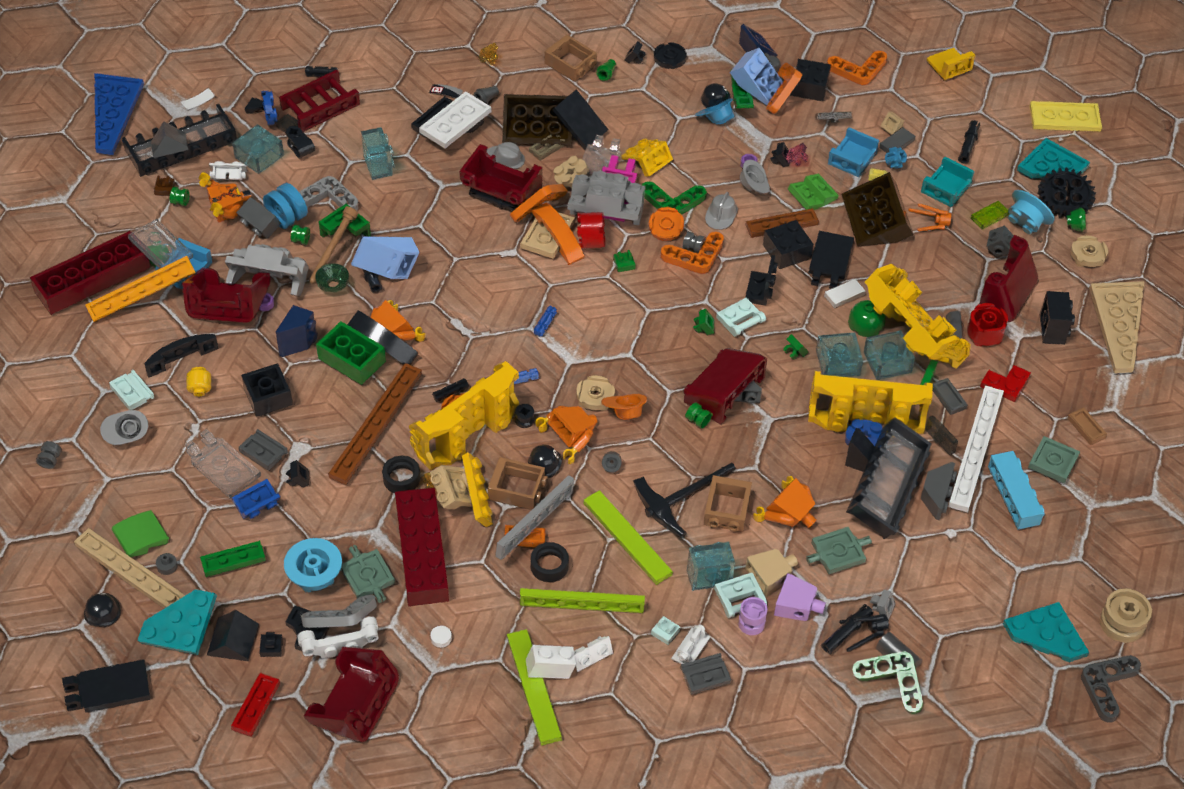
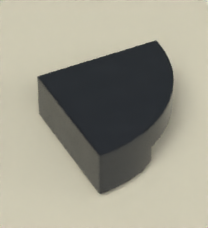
(254, 105)

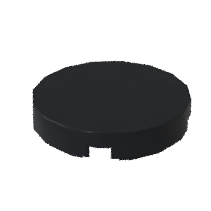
(670, 55)

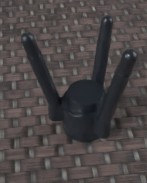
(876, 623)

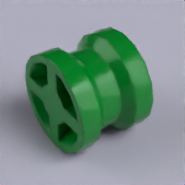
(179, 196)
(300, 234)

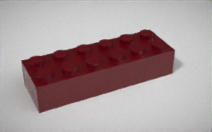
(89, 273)
(421, 547)

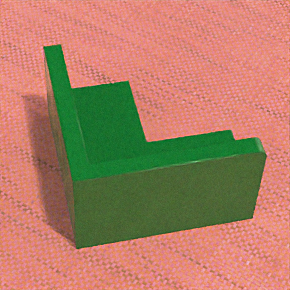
(331, 223)

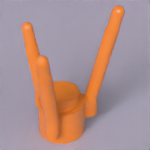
(942, 217)

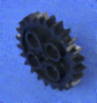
(1054, 195)

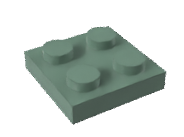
(1054, 459)

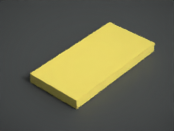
(1065, 116)

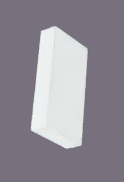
(844, 293)

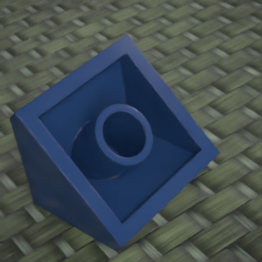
(752, 40)

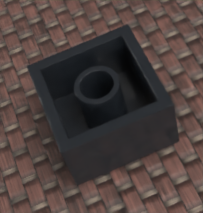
(813, 80)
(788, 244)
(1056, 317)
(267, 390)

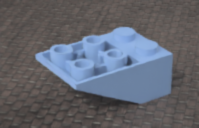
(756, 75)
(387, 256)

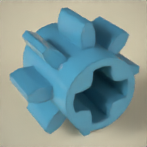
(895, 157)

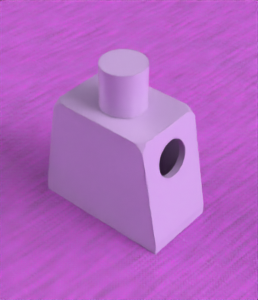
(797, 599)

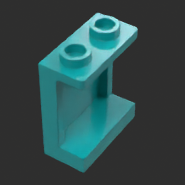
(948, 182)

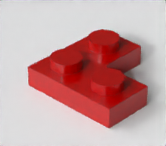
(1011, 385)

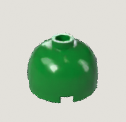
(865, 319)

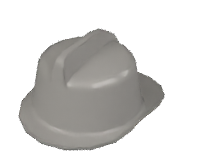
(507, 154)
(754, 177)
(721, 212)
(124, 427)

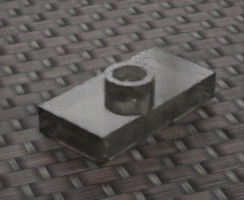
(833, 117)
(941, 435)

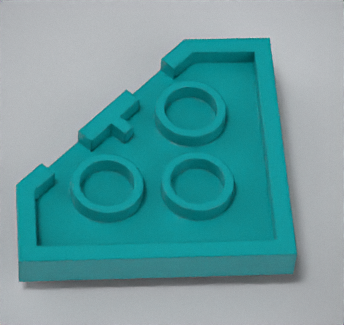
(1051, 156)
(180, 624)
(1047, 631)

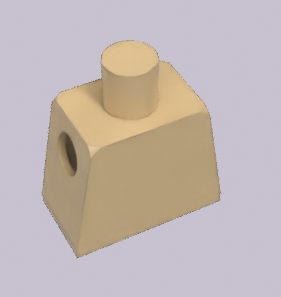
(770, 569)

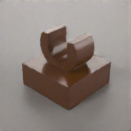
(164, 186)

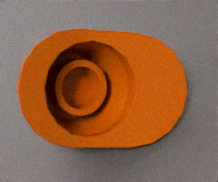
(626, 406)

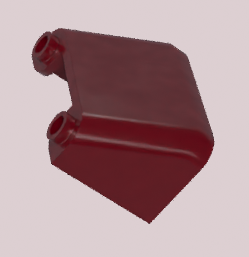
(498, 180)
(1012, 289)
(221, 301)
(725, 381)
(358, 695)

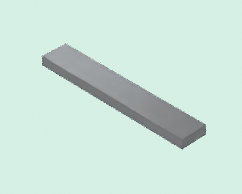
(534, 517)

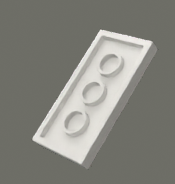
(455, 119)

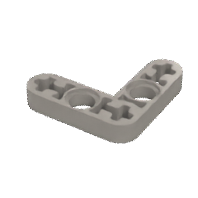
(325, 189)
(340, 618)

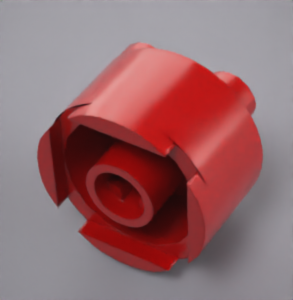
(591, 230)
(987, 324)

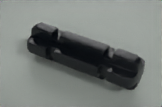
(318, 70)
(450, 390)

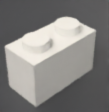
(550, 661)

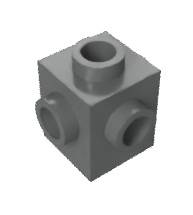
(999, 241)

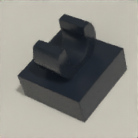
(635, 53)
(780, 155)
(298, 474)
(271, 645)

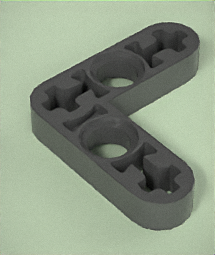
(1102, 679)

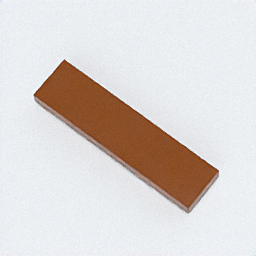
(805, 218)

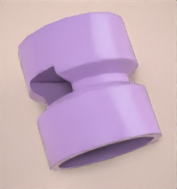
(752, 616)

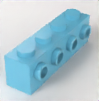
(1016, 490)

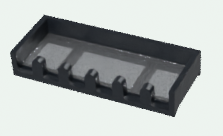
(201, 138)
(889, 478)

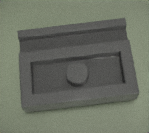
(263, 449)
(705, 673)

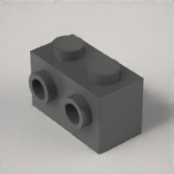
(258, 217)

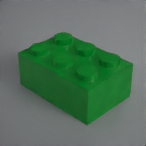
(351, 352)

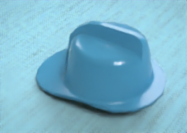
(719, 113)

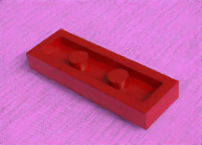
(255, 704)

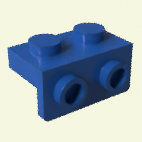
(255, 499)

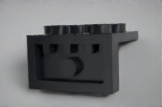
(759, 284)

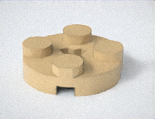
(564, 171)
(1084, 258)
(592, 384)

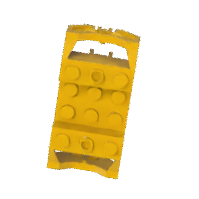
(897, 299)
(867, 401)
(487, 402)

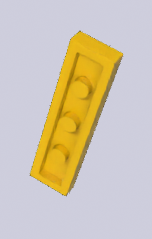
(477, 490)

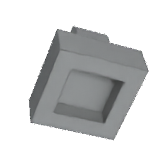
(883, 604)

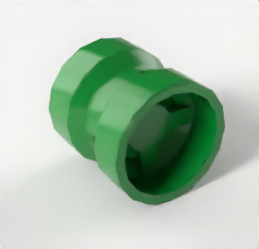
(698, 415)

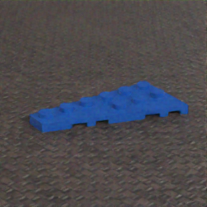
(113, 107)

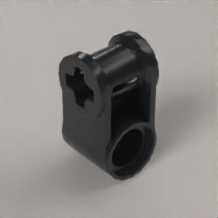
(299, 142)

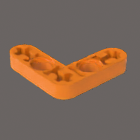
(858, 73)
(791, 78)
(547, 193)
(699, 259)

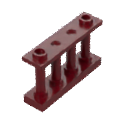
(325, 111)

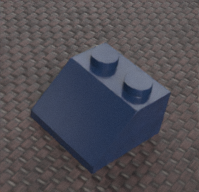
(296, 331)

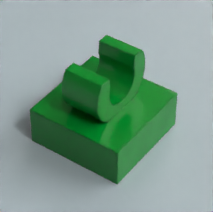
(624, 261)
(704, 322)
(796, 346)

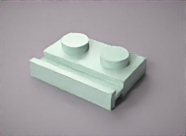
(131, 390)

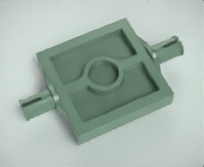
(838, 550)
(367, 573)

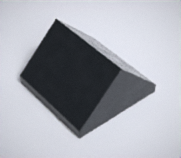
(233, 637)

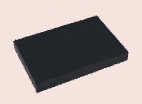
(580, 119)

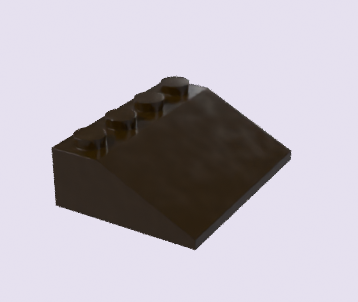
(531, 119)
(877, 212)

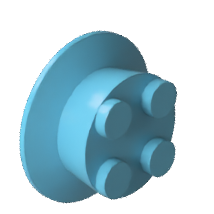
(1029, 212)
(313, 564)

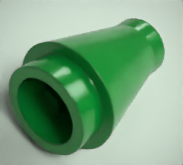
(605, 71)

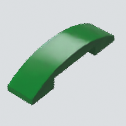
(741, 97)

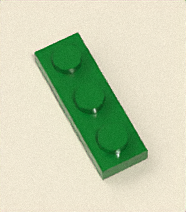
(232, 558)

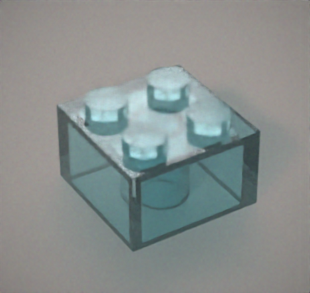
(258, 149)
(377, 153)
(839, 355)
(888, 355)
(710, 565)

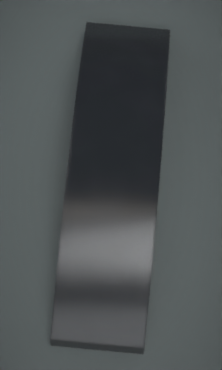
(393, 345)
(178, 349)

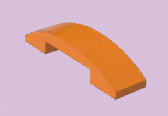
(559, 231)

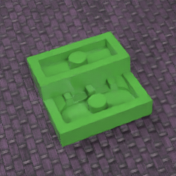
(813, 192)
(140, 533)

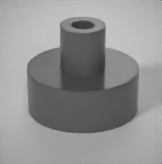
(611, 461)
(166, 564)

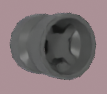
(694, 242)
(48, 455)

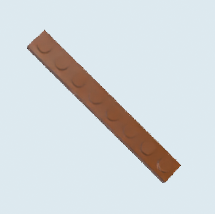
(375, 424)

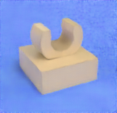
(892, 123)

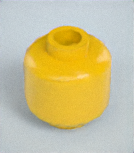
(198, 381)

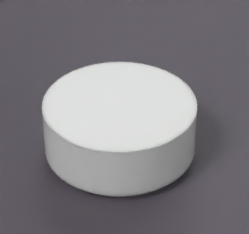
(441, 636)

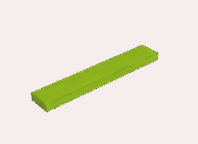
(628, 537)
(582, 600)
(534, 690)

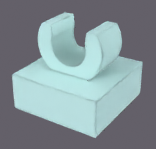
(665, 630)

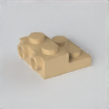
(451, 487)

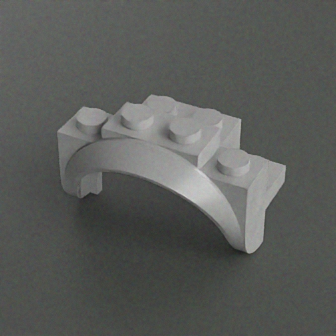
(606, 194)
(269, 260)

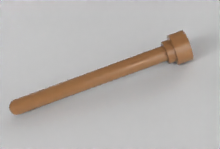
(349, 215)

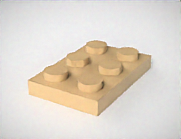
(540, 240)

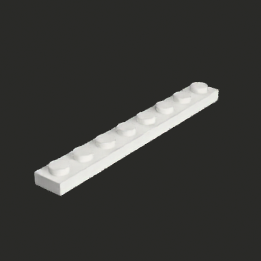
(976, 449)

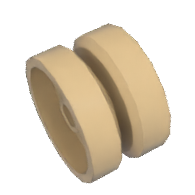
(1125, 615)

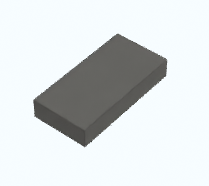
(899, 139)
(949, 396)

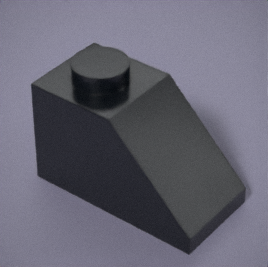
(859, 451)

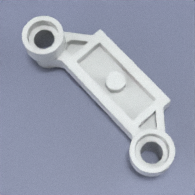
(331, 646)

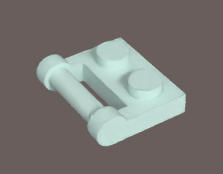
(739, 312)
(737, 589)

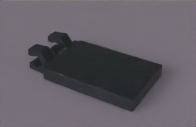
(830, 257)
(107, 687)

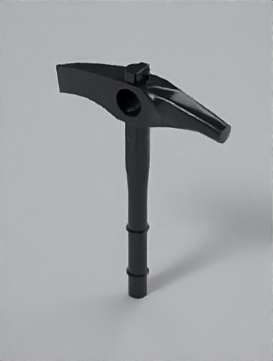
(660, 507)

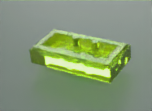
(989, 214)

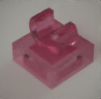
(796, 153)

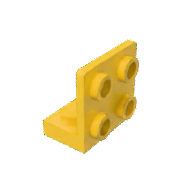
(951, 63)
(650, 154)

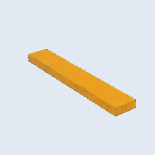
(140, 288)

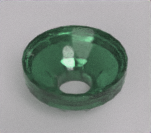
(332, 273)

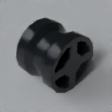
(520, 418)

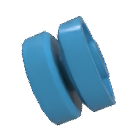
(286, 204)

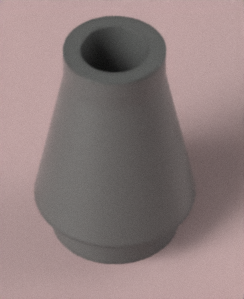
(486, 94)

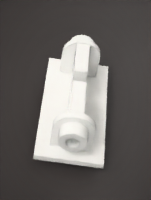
(236, 170)
(691, 645)
(593, 652)

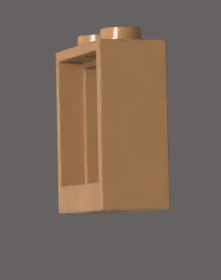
(562, 47)
(517, 469)
(730, 488)

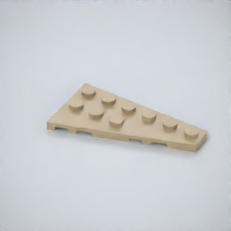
(1119, 318)

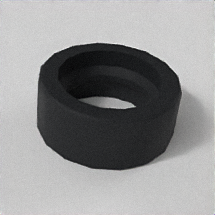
(401, 462)
(549, 575)

